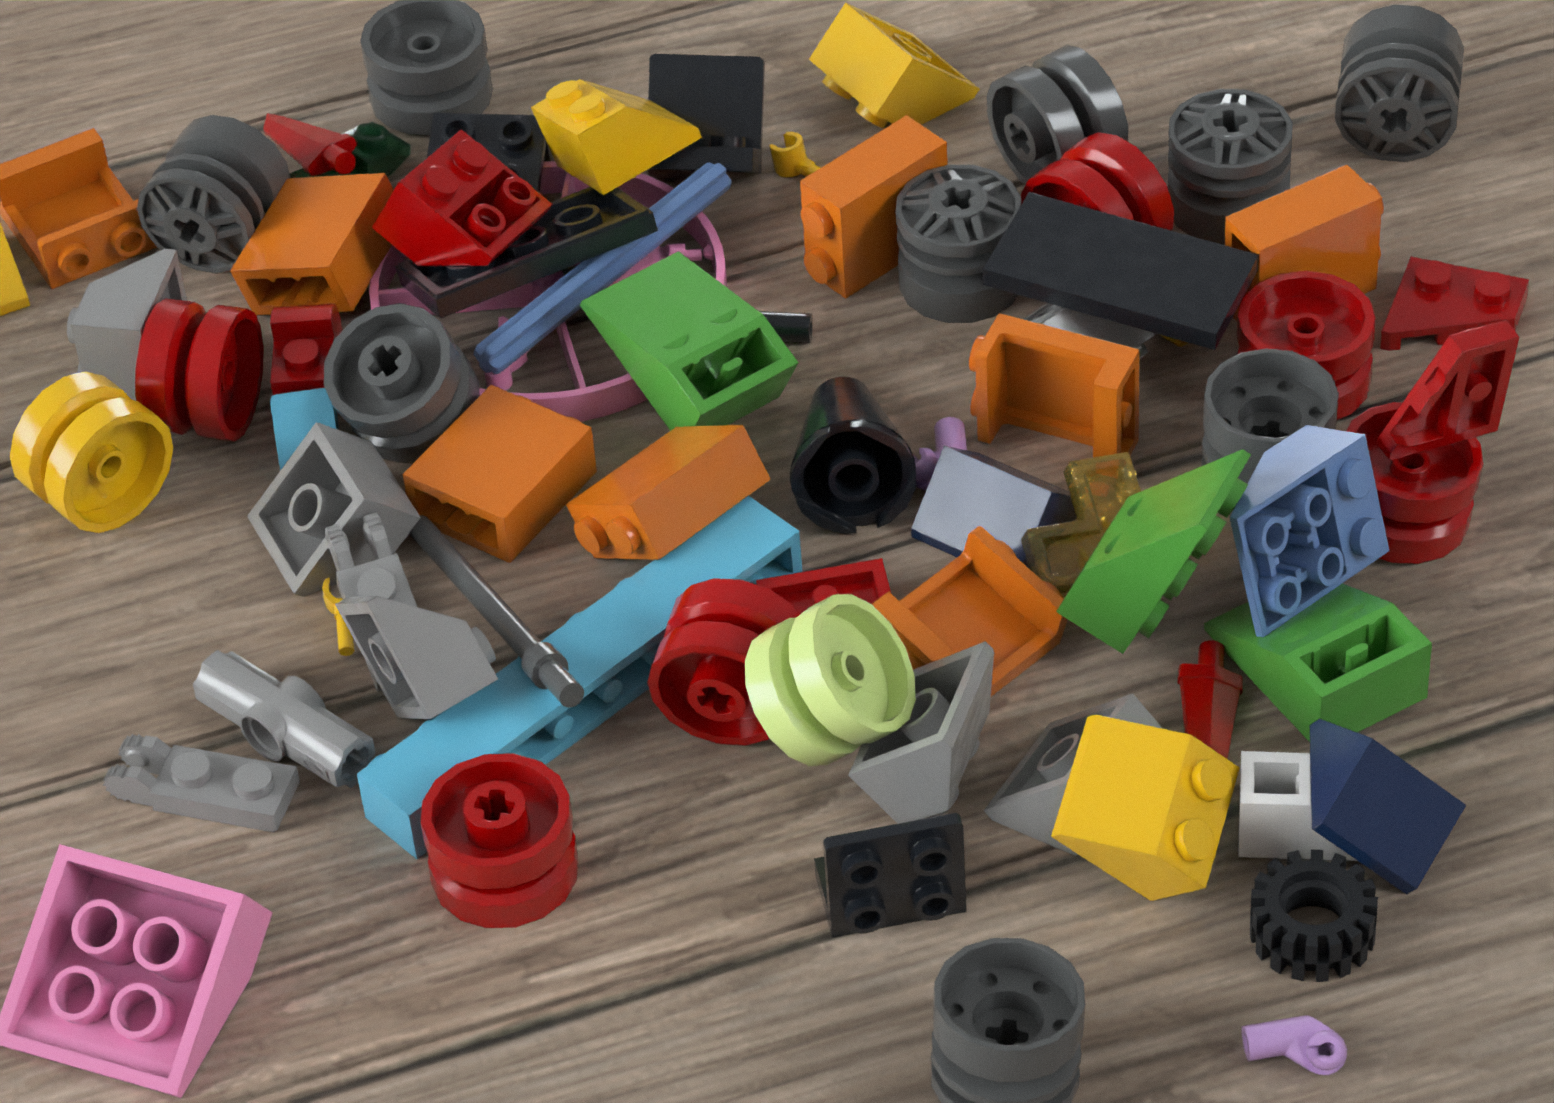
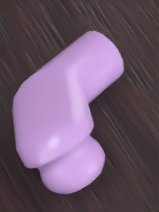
(948, 432)
(1300, 1040)

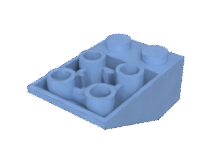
(1306, 522)

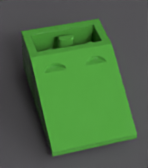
(691, 344)
(1149, 551)
(1335, 661)

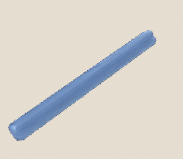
(599, 272)

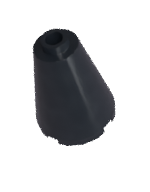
(850, 460)

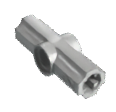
(283, 718)

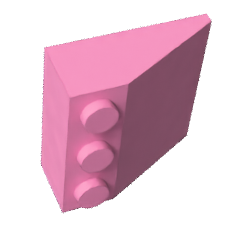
(130, 970)

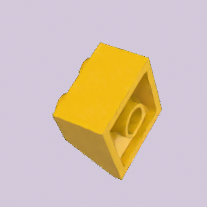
(887, 70)
(607, 133)
(1146, 805)

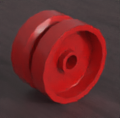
(1107, 177)
(1317, 319)
(201, 368)
(1422, 495)
(703, 654)
(500, 840)

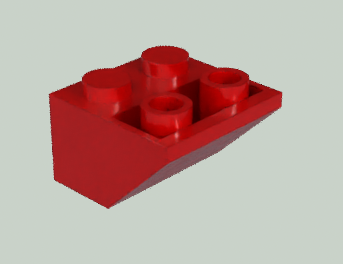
(459, 207)

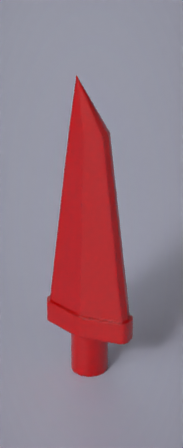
(312, 146)
(1210, 697)

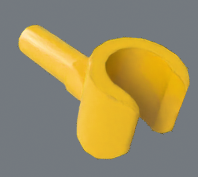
(792, 159)
(344, 637)

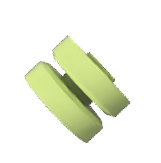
(830, 680)

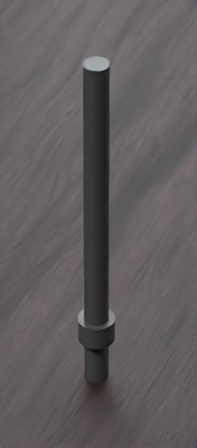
(540, 659)

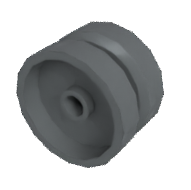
(425, 62)
(1051, 108)
(399, 379)

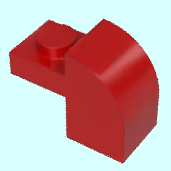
(301, 345)

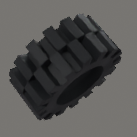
(1307, 945)

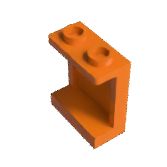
(70, 209)
(1056, 385)
(977, 600)

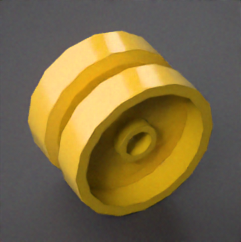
(91, 452)

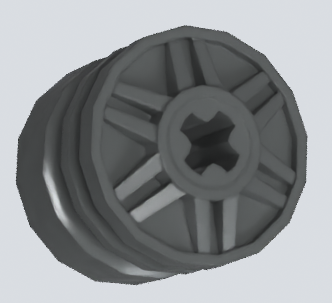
(1399, 83)
(1224, 157)
(212, 192)
(945, 235)
(1263, 400)
(1007, 1025)

